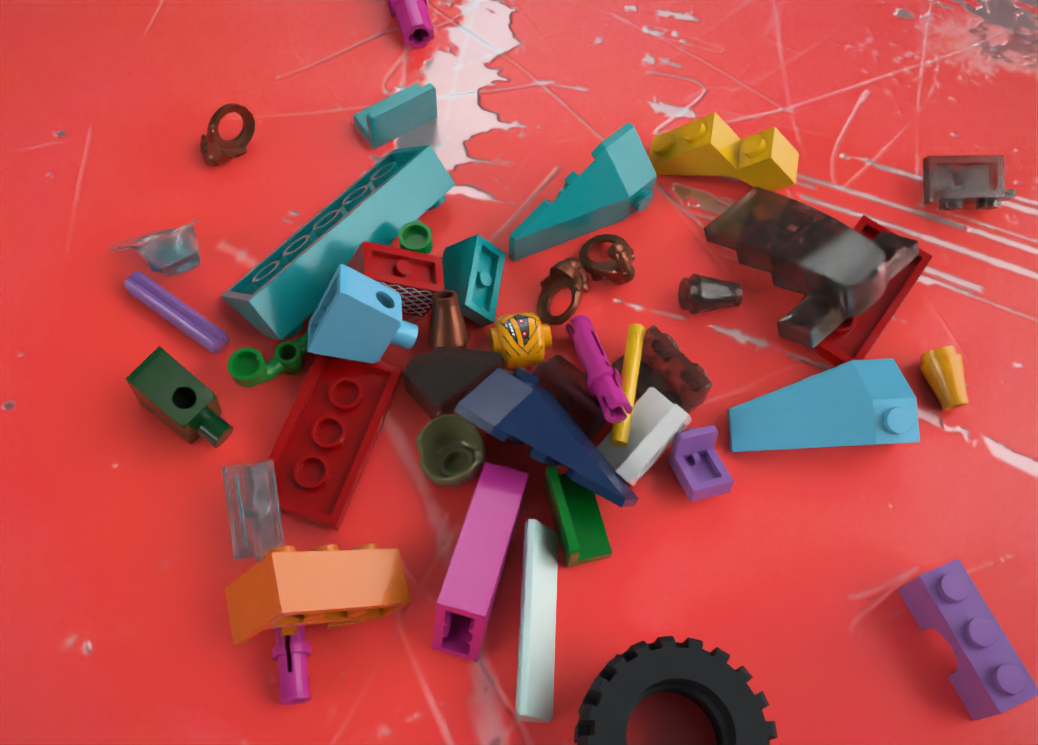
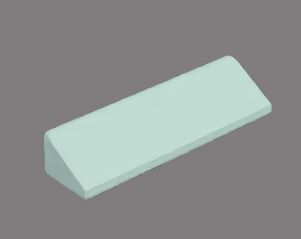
(537, 624)

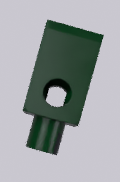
(178, 399)

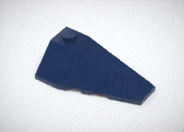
(520, 410)

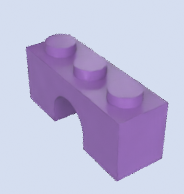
(988, 669)

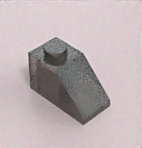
(447, 377)

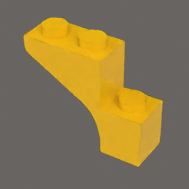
(714, 149)

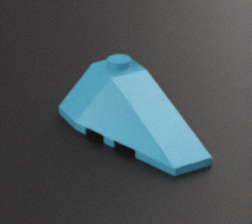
(835, 408)

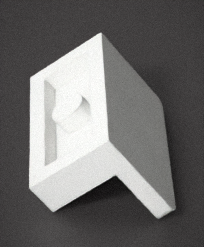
(651, 432)

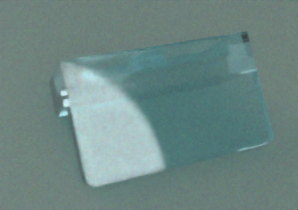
(253, 508)

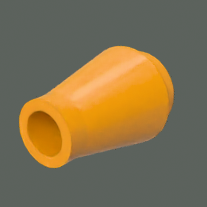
(945, 375)

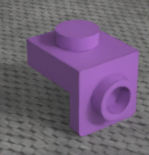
(698, 464)

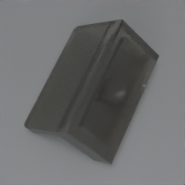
(570, 390)

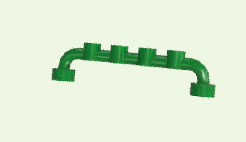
(248, 365)

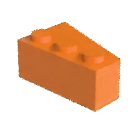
(316, 588)

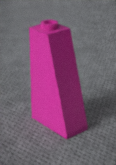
(478, 562)

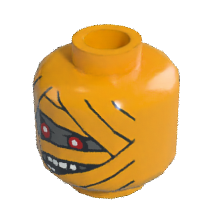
(520, 339)

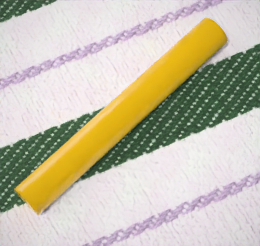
(629, 377)

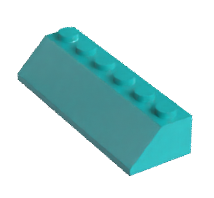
(373, 209)

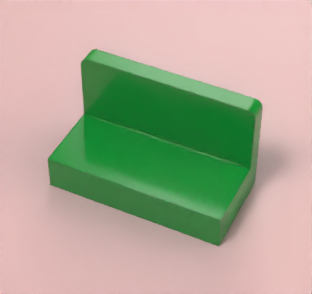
(576, 519)

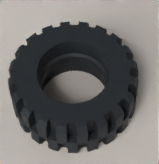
(679, 669)

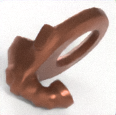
(217, 150)
(617, 269)
(562, 275)

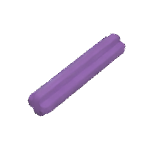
(176, 312)

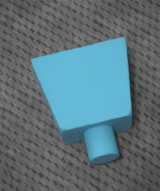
(358, 319)

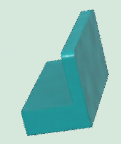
(397, 114)
(475, 273)

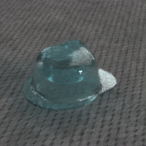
(165, 250)

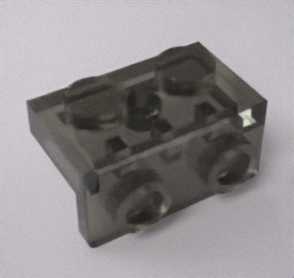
(965, 180)
(669, 372)

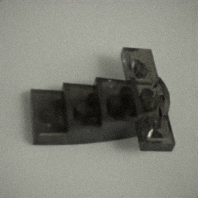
(811, 257)

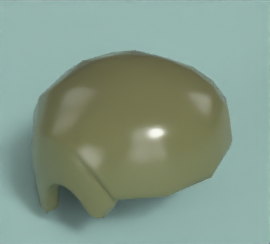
(450, 450)

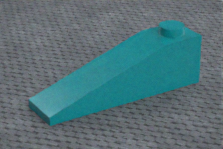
(602, 195)

